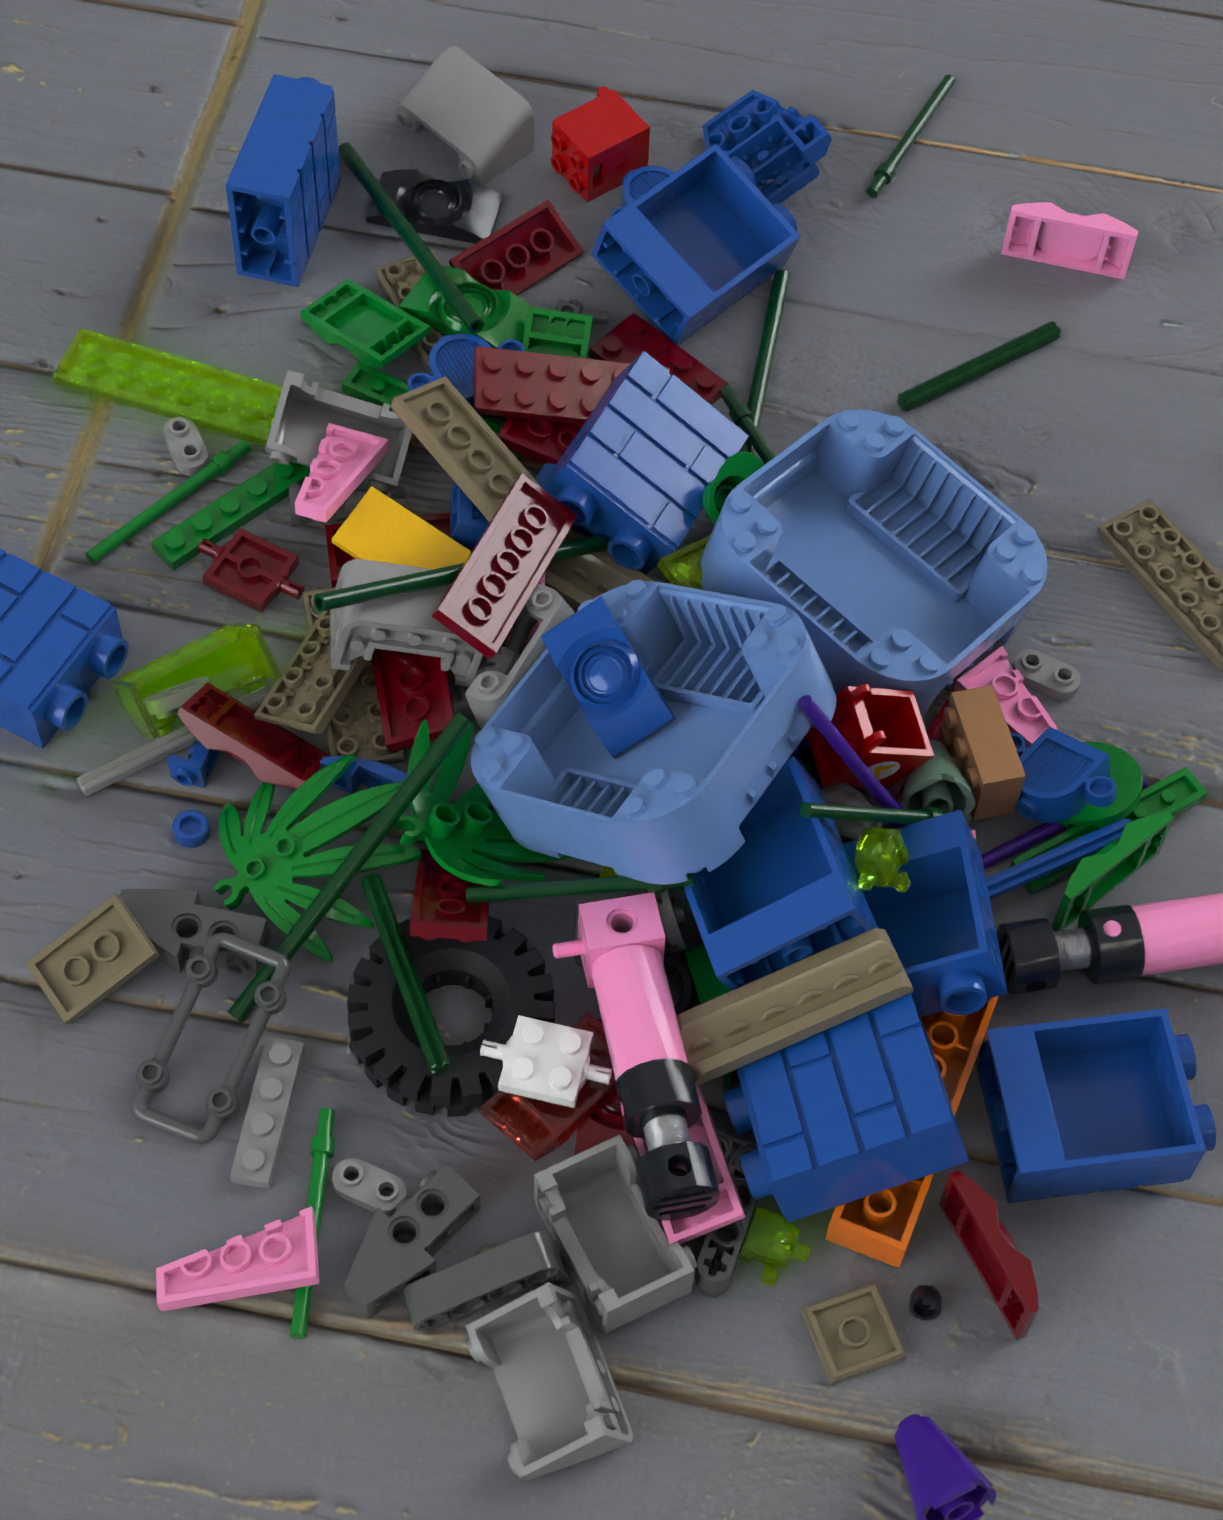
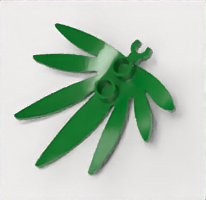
(465, 832)
(280, 856)

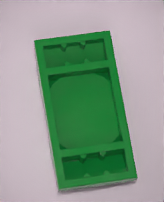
(500, 310)
(364, 324)
(557, 332)
(1112, 865)

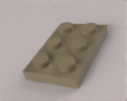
(92, 959)

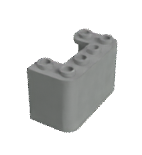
(396, 623)
(607, 1238)

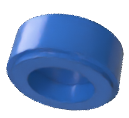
(191, 828)

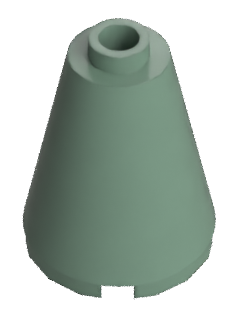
(938, 785)

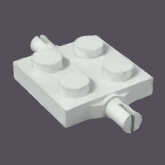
(546, 1061)

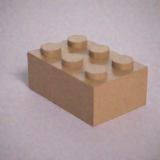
(983, 750)

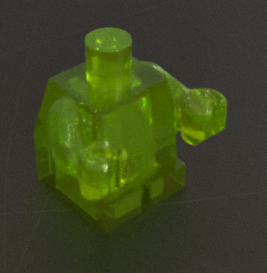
(880, 857)
(773, 1244)

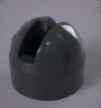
(925, 1312)

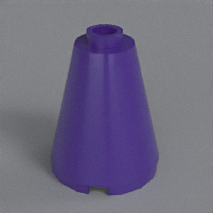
(939, 1474)

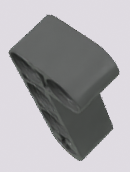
(714, 1247)
(485, 1280)

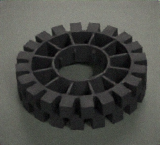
(385, 1037)

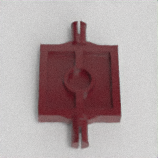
(250, 569)

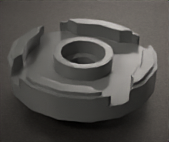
(672, 917)

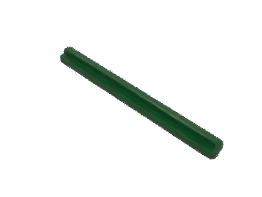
(978, 366)
(405, 974)

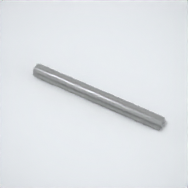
(151, 752)

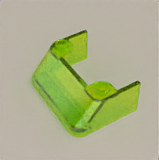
(230, 656)

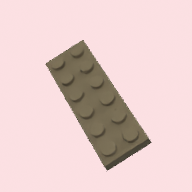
(461, 443)

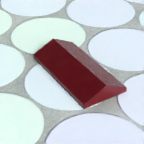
(521, 251)

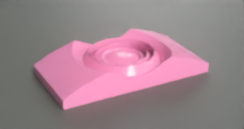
(1069, 239)
(729, 1206)

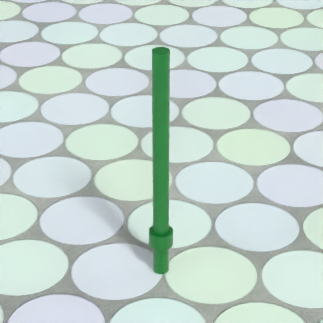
(218, 464)
(321, 1149)

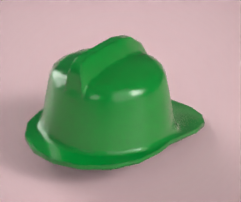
(731, 473)

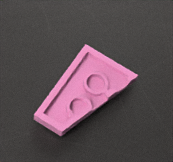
(1021, 709)

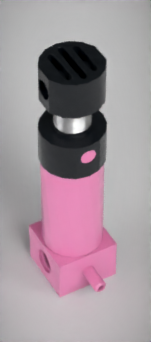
(1114, 943)
(624, 960)

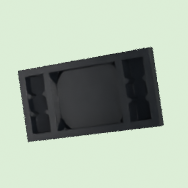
(439, 207)

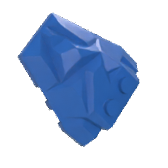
(772, 141)

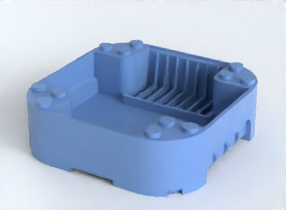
(879, 553)
(681, 793)

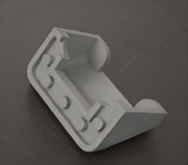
(471, 114)
(305, 414)
(493, 687)
(551, 1381)

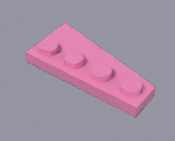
(338, 470)
(261, 1263)

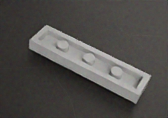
(267, 1112)

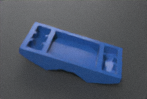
(607, 677)

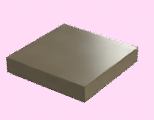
(853, 1334)

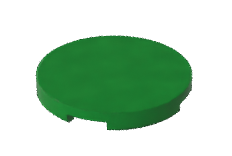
(1129, 786)

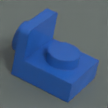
(195, 769)

